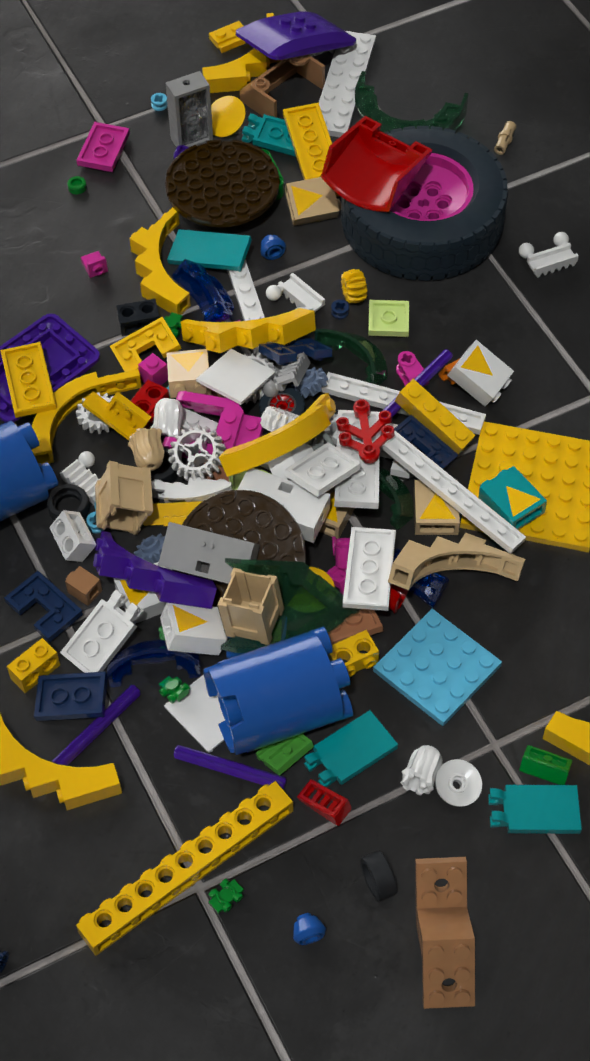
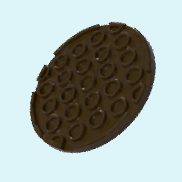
(222, 183)
(250, 518)

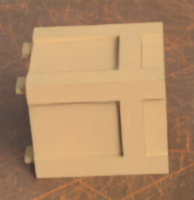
(123, 497)
(251, 606)

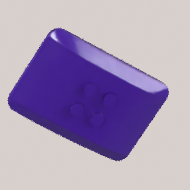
(294, 35)
(64, 352)

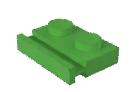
(284, 753)

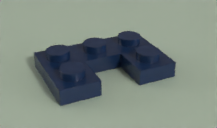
(288, 353)
(426, 441)
(60, 608)

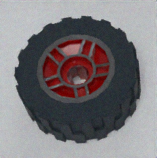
(286, 400)

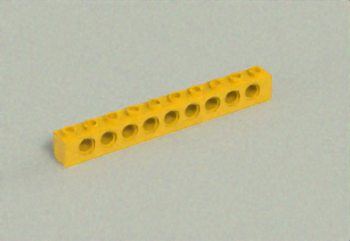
(101, 938)

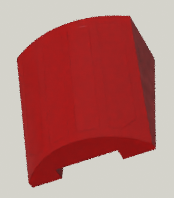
(372, 166)

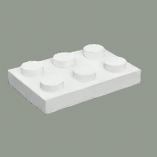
(322, 469)

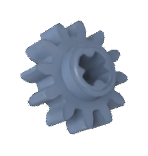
(312, 382)
(150, 548)

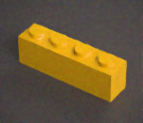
(434, 416)

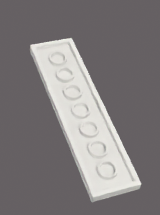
(338, 93)

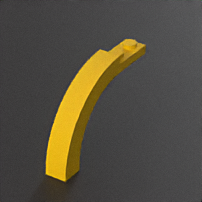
(67, 399)
(281, 440)

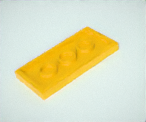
(28, 379)

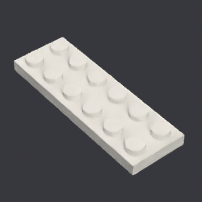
(362, 487)

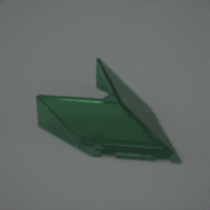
(306, 600)

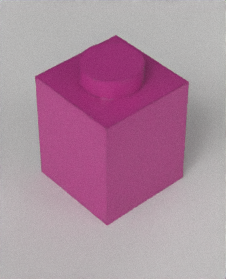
(153, 369)

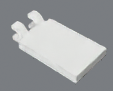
(102, 634)

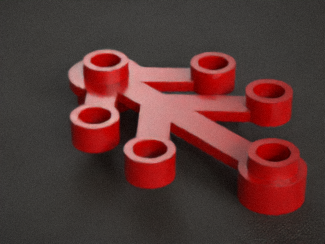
(369, 451)

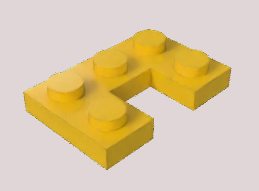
(153, 334)

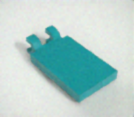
(268, 133)
(351, 750)
(537, 809)

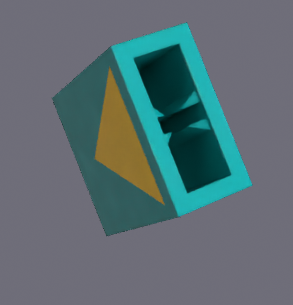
(513, 497)

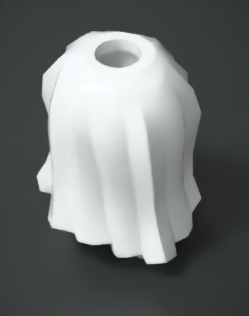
(168, 417)
(422, 770)

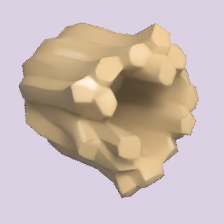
(147, 447)

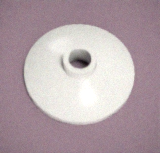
(465, 775)

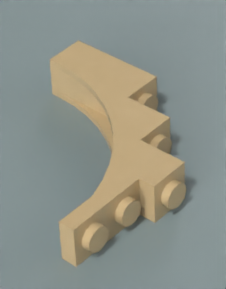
(470, 554)

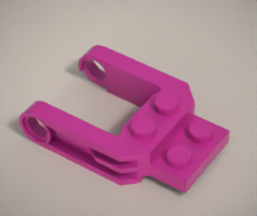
(233, 425)

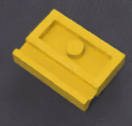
(226, 38)

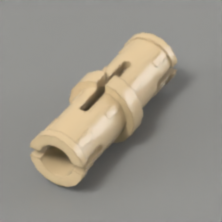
(505, 137)

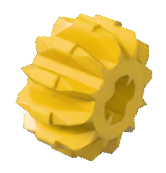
(354, 286)

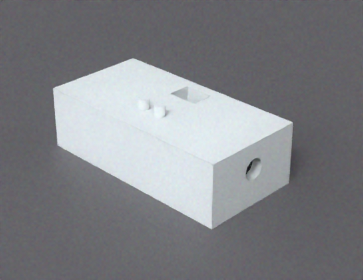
(304, 506)

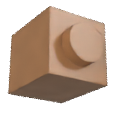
(83, 585)

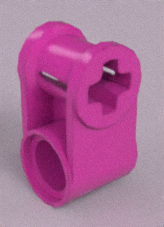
(408, 367)
(340, 550)

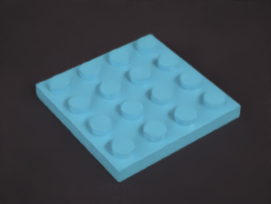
(437, 667)

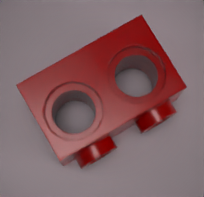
(147, 398)

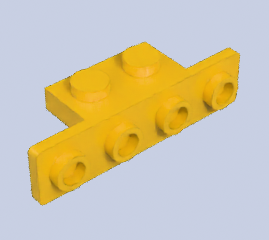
(118, 413)
(170, 512)

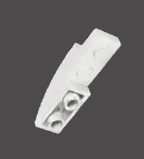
(195, 490)

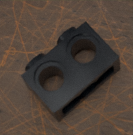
(136, 315)

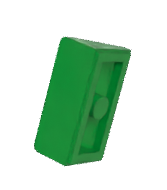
(545, 765)

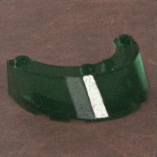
(449, 117)

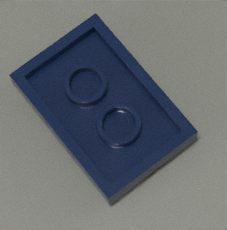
(71, 696)

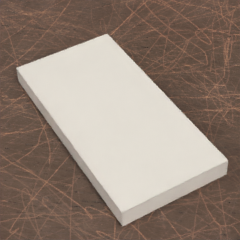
(369, 568)

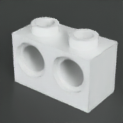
(72, 536)

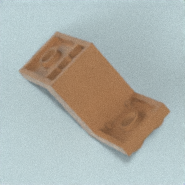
(445, 933)

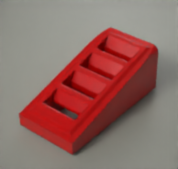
(336, 811)

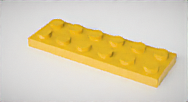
(309, 138)

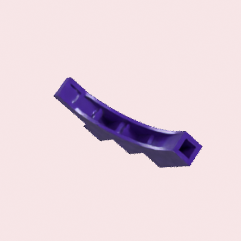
(142, 575)

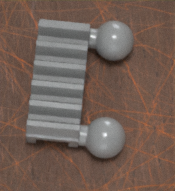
(288, 373)

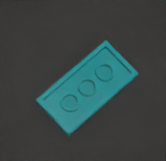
(210, 249)

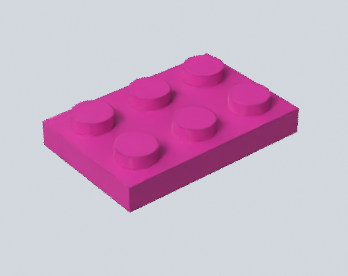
(103, 146)

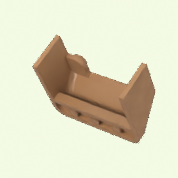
(255, 93)

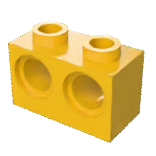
(349, 650)
(34, 662)

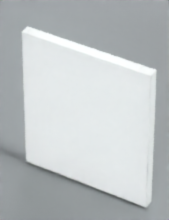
(235, 376)
(199, 715)

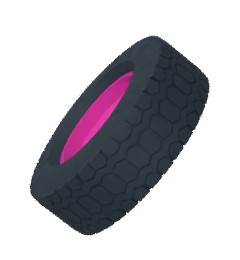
(443, 218)

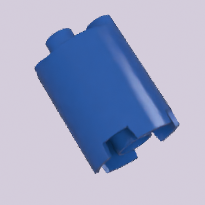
(21, 477)
(279, 691)

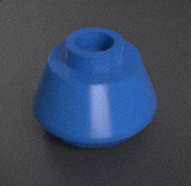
(272, 247)
(308, 929)

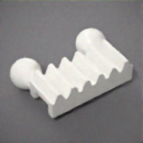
(551, 258)
(298, 292)
(78, 474)

